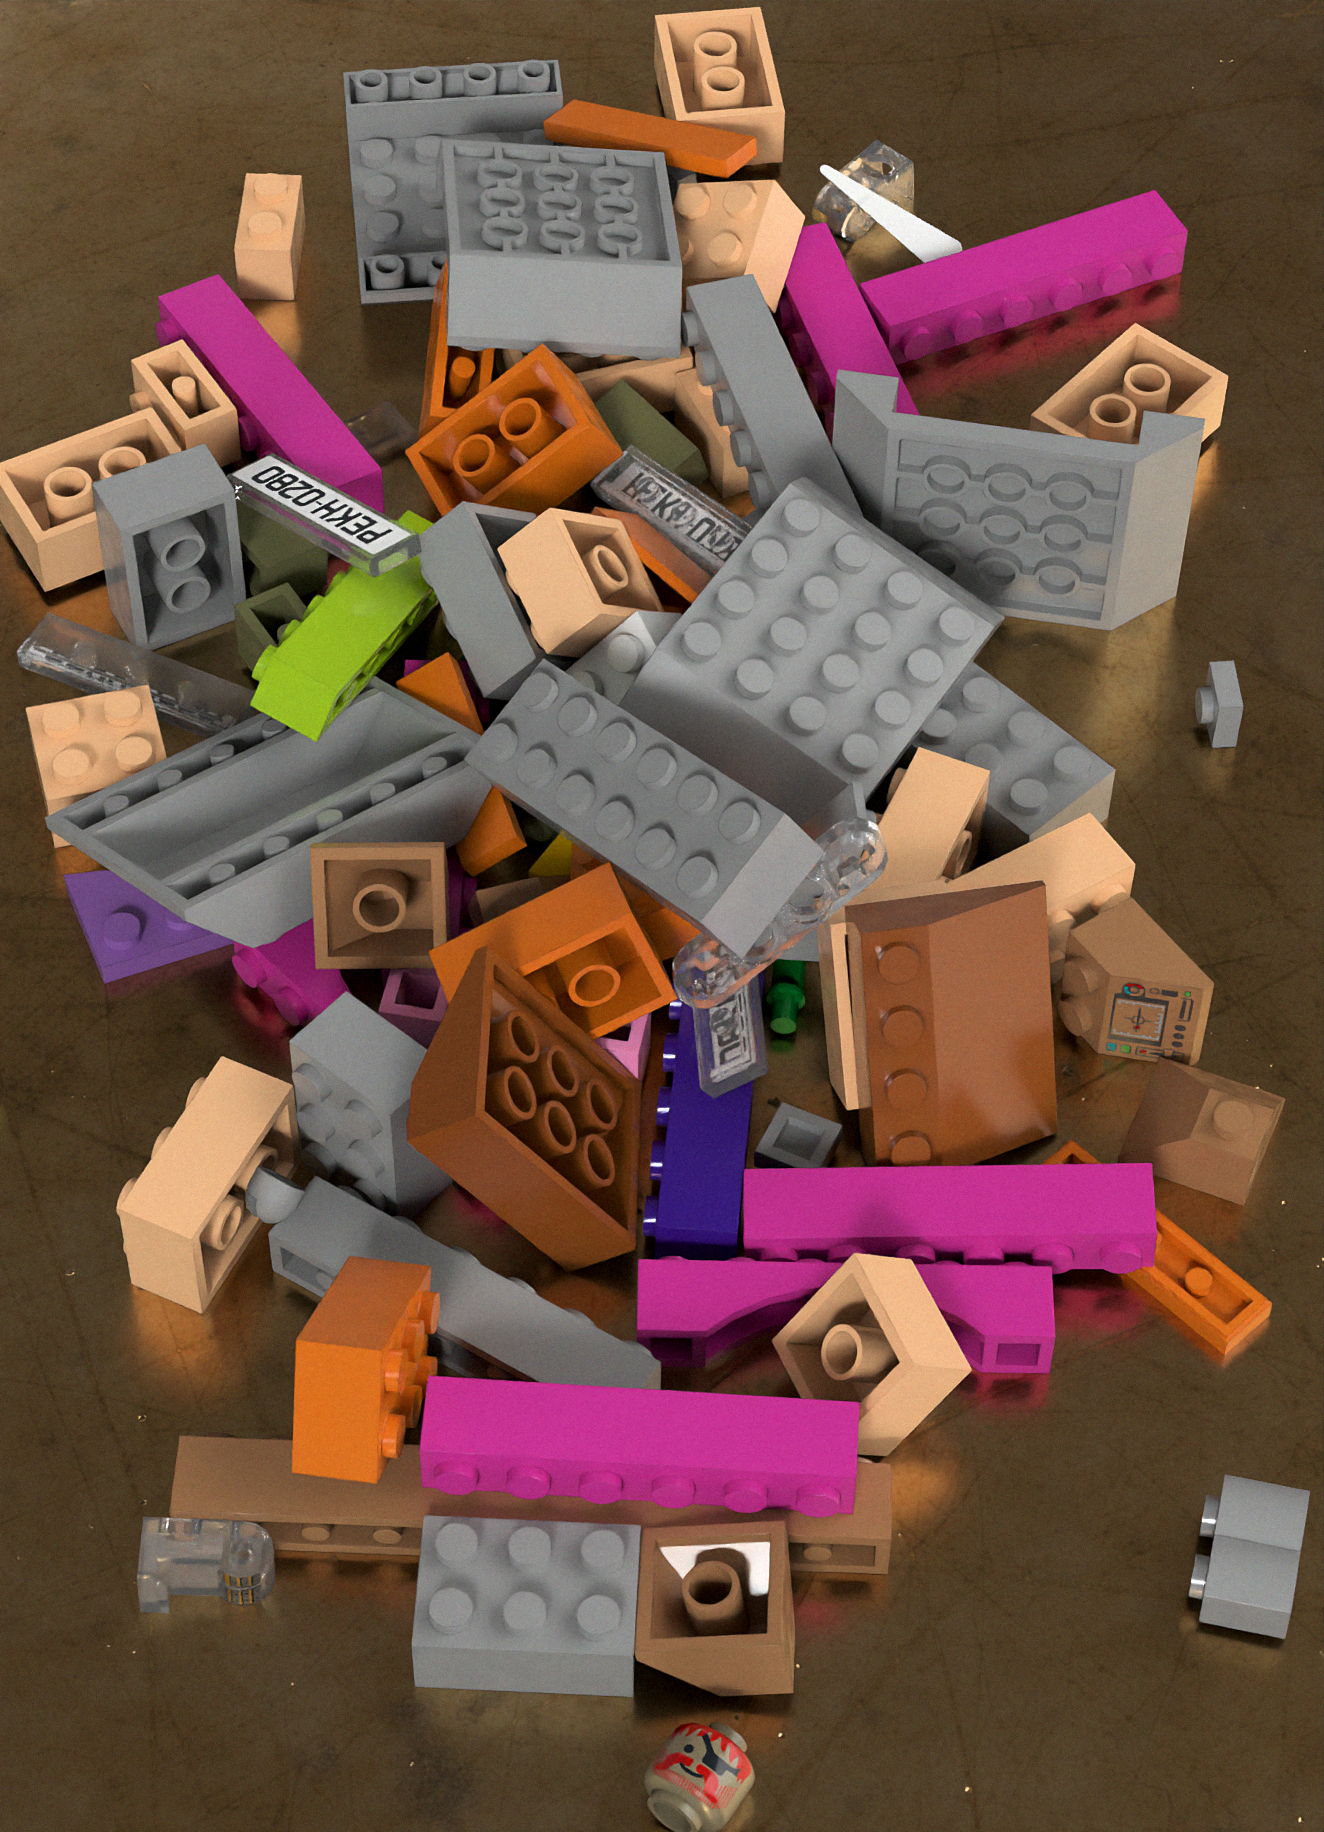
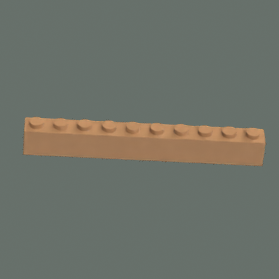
(301, 1512)

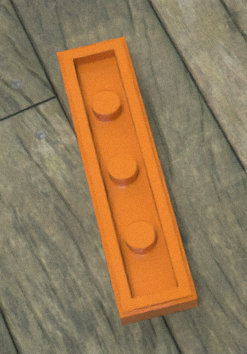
(683, 143)
(495, 829)
(1191, 1278)

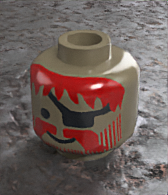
(699, 1778)

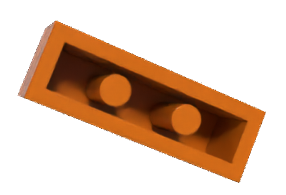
(450, 372)

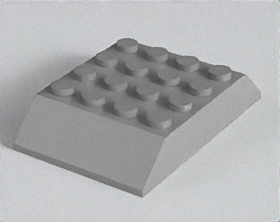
(811, 655)
(233, 819)

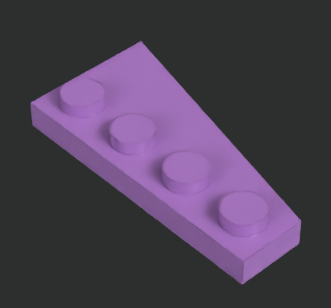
(129, 928)

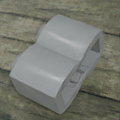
(1252, 1557)

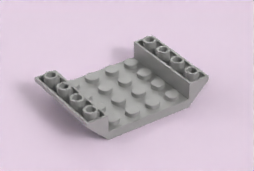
(393, 147)
(559, 249)
(1020, 514)

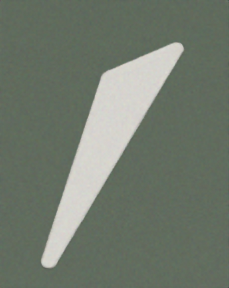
(917, 235)

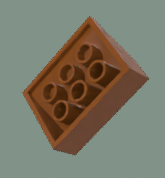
(952, 1025)
(531, 1117)

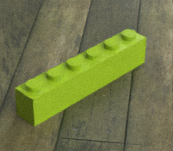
(342, 642)

